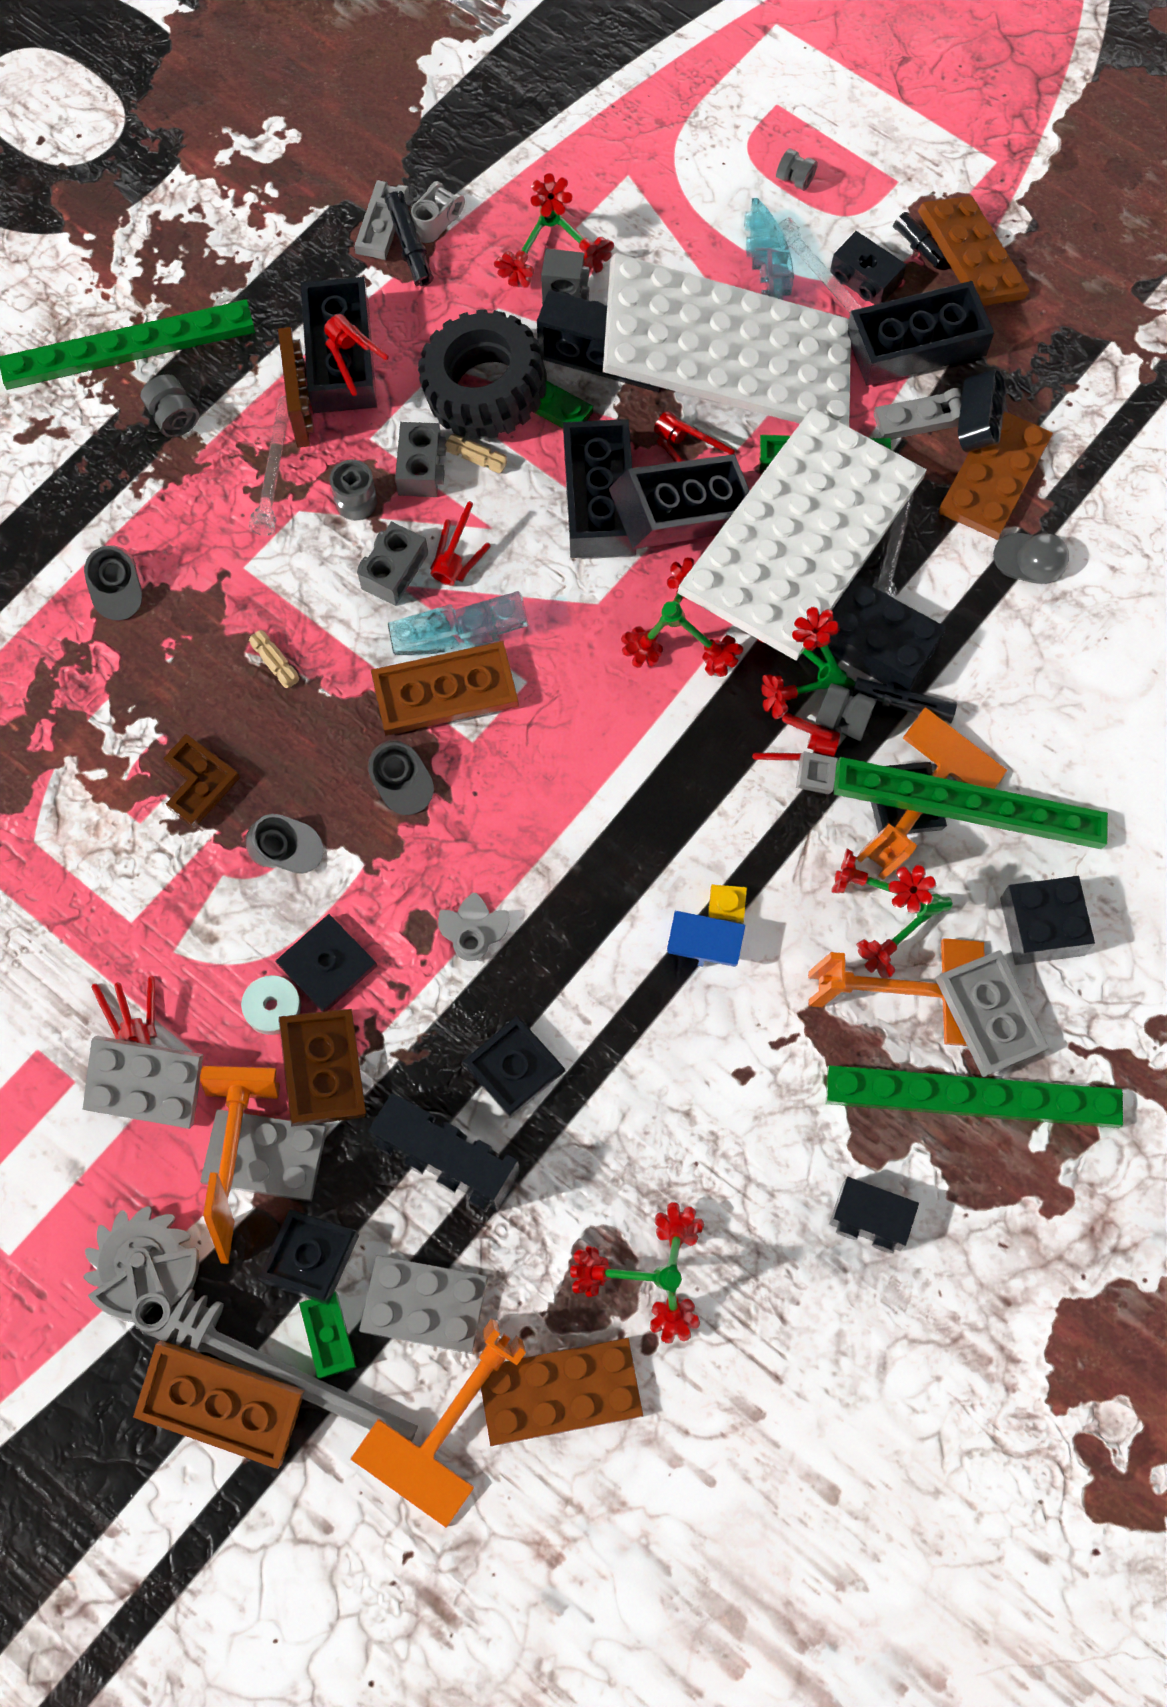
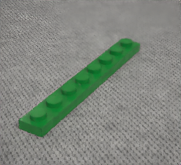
(126, 344)
(970, 803)
(974, 1096)

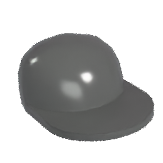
(1032, 558)
(113, 582)
(400, 777)
(284, 844)

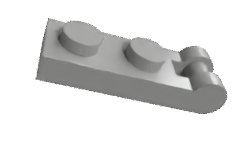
(377, 226)
(919, 415)

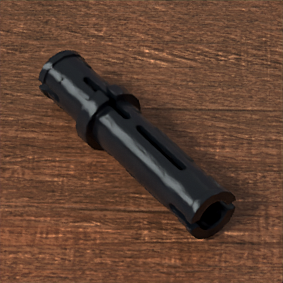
(413, 250)
(905, 700)

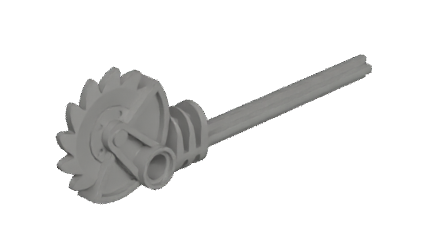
(147, 1267)

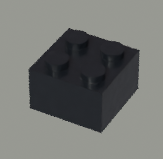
(1047, 920)

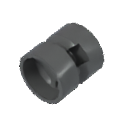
(169, 405)
(353, 490)
(845, 711)

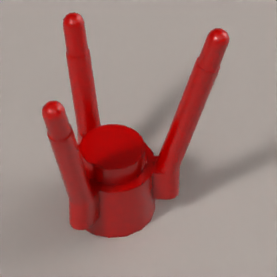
(345, 335)
(673, 429)
(447, 565)
(821, 740)
(131, 1029)

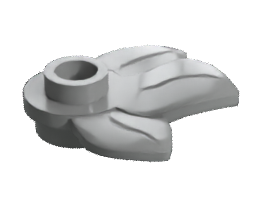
(473, 923)

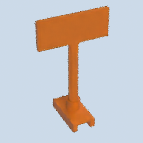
(953, 757)
(834, 980)
(238, 1086)
(412, 1468)

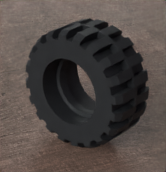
(476, 341)

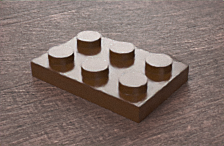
(295, 387)
(321, 1067)

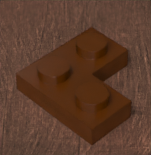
(206, 779)

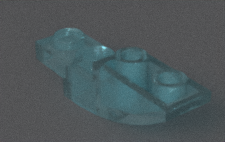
(768, 251)
(458, 629)

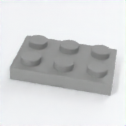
(991, 1013)
(142, 1082)
(269, 1156)
(423, 1304)

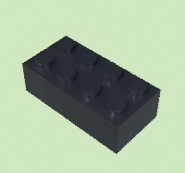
(919, 333)
(574, 335)
(324, 379)
(594, 460)
(678, 499)
(883, 635)

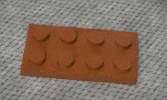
(973, 249)
(996, 477)
(444, 688)
(561, 1392)
(219, 1404)

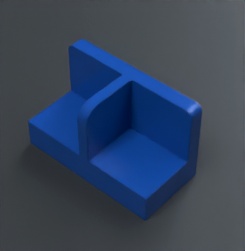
(705, 939)

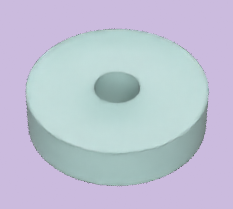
(261, 992)

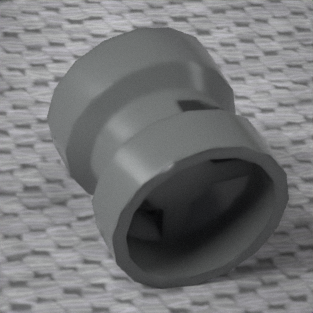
(796, 169)

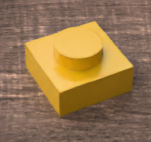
(727, 903)

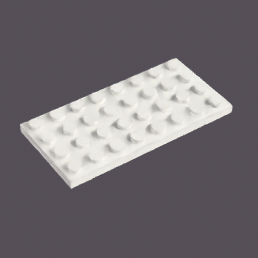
(725, 343)
(802, 531)

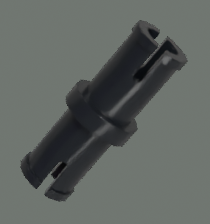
(920, 239)

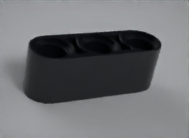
(981, 410)

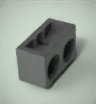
(565, 273)
(417, 459)
(399, 565)

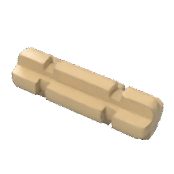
(476, 453)
(274, 659)

